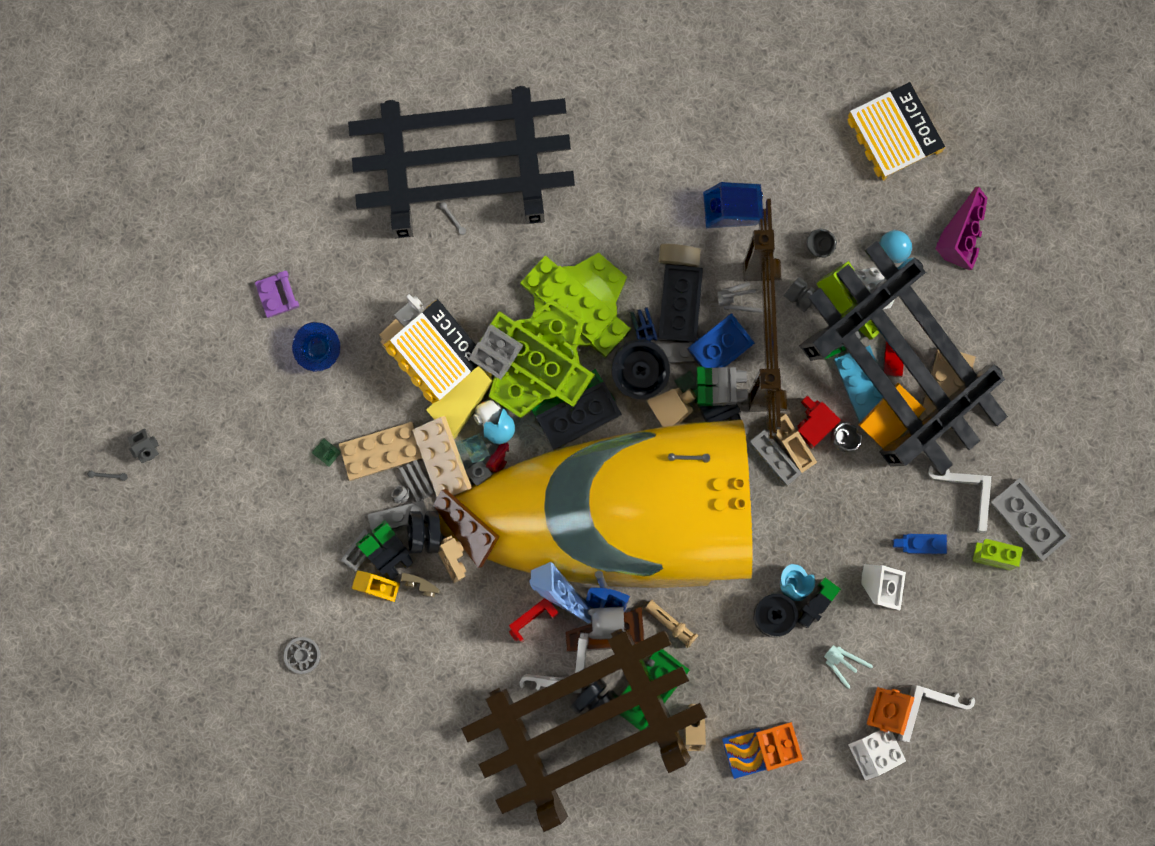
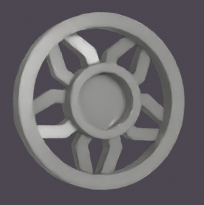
(302, 655)

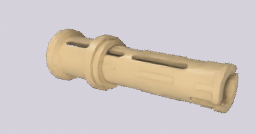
(678, 629)

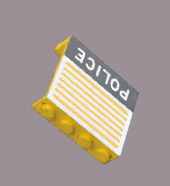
(895, 130)
(433, 351)

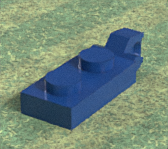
(922, 543)

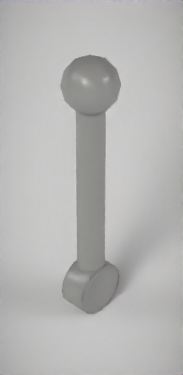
(462, 230)

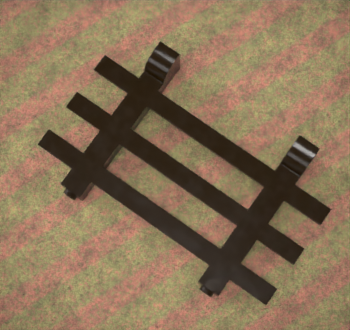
(762, 266)
(524, 750)

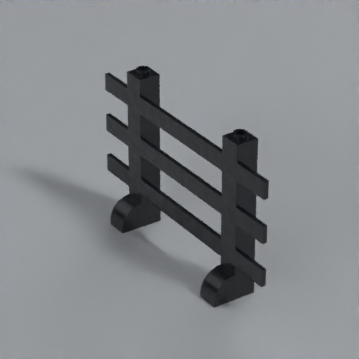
(397, 160)
(870, 306)

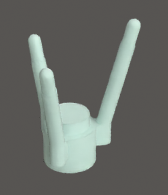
(835, 656)

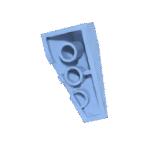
(554, 587)

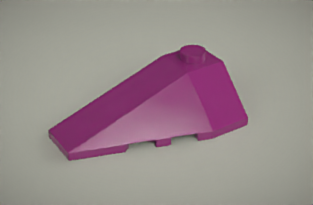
(960, 235)

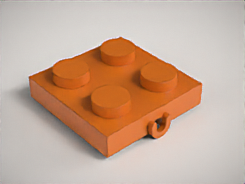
(890, 710)

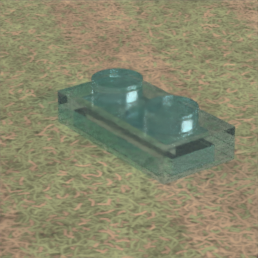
(476, 448)

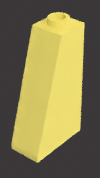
(462, 400)

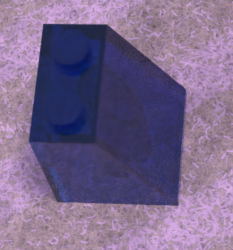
(733, 205)

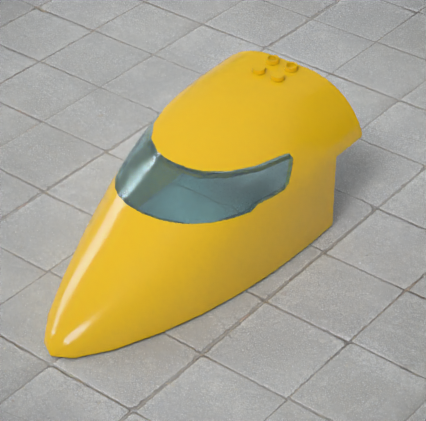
(626, 508)

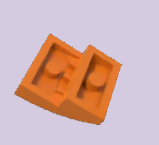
(779, 746)

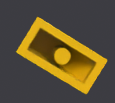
(375, 585)

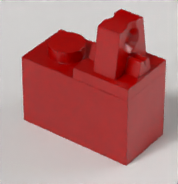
(820, 422)

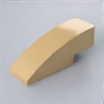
(794, 445)

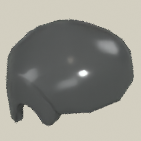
(822, 238)
(852, 440)

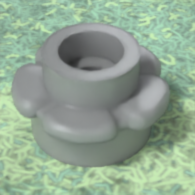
(400, 494)

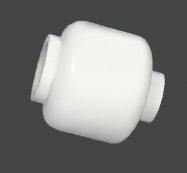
(487, 412)

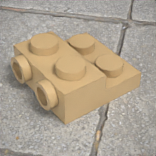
(449, 553)

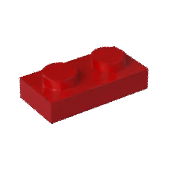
(892, 364)

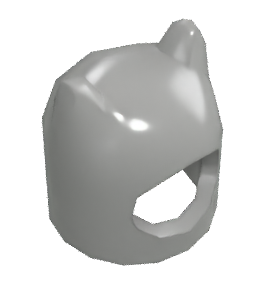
(606, 621)

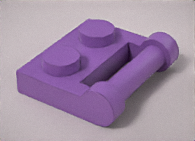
(270, 295)

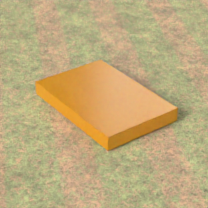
(883, 423)

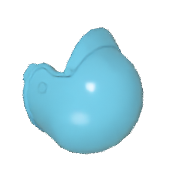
(896, 245)
(502, 431)
(796, 582)

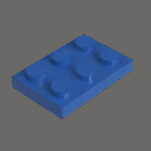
(721, 344)

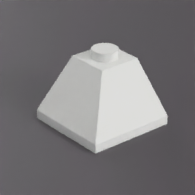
(883, 585)

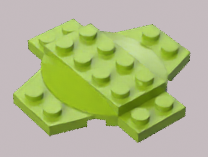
(586, 291)
(546, 363)

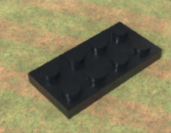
(680, 303)
(567, 423)

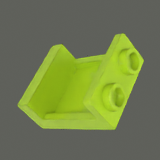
(997, 554)

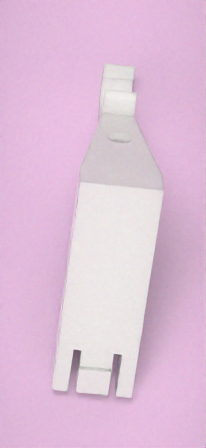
(975, 480)
(580, 665)
(919, 692)

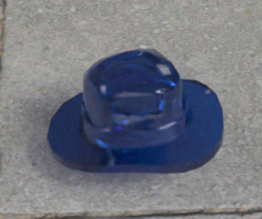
(316, 346)

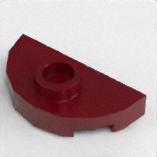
(496, 462)

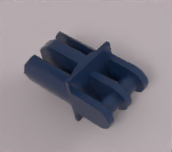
(644, 328)

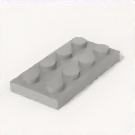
(1030, 519)

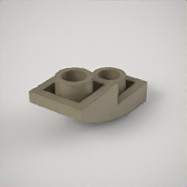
(679, 254)
(425, 586)

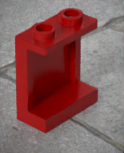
(529, 616)

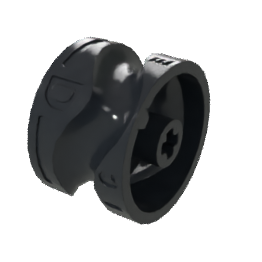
(651, 379)

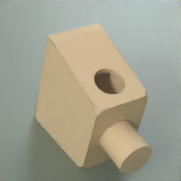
(672, 406)
(695, 736)

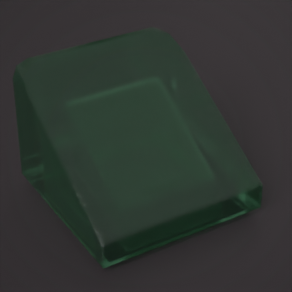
(686, 382)
(326, 452)

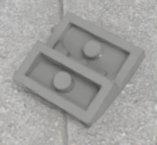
(495, 352)

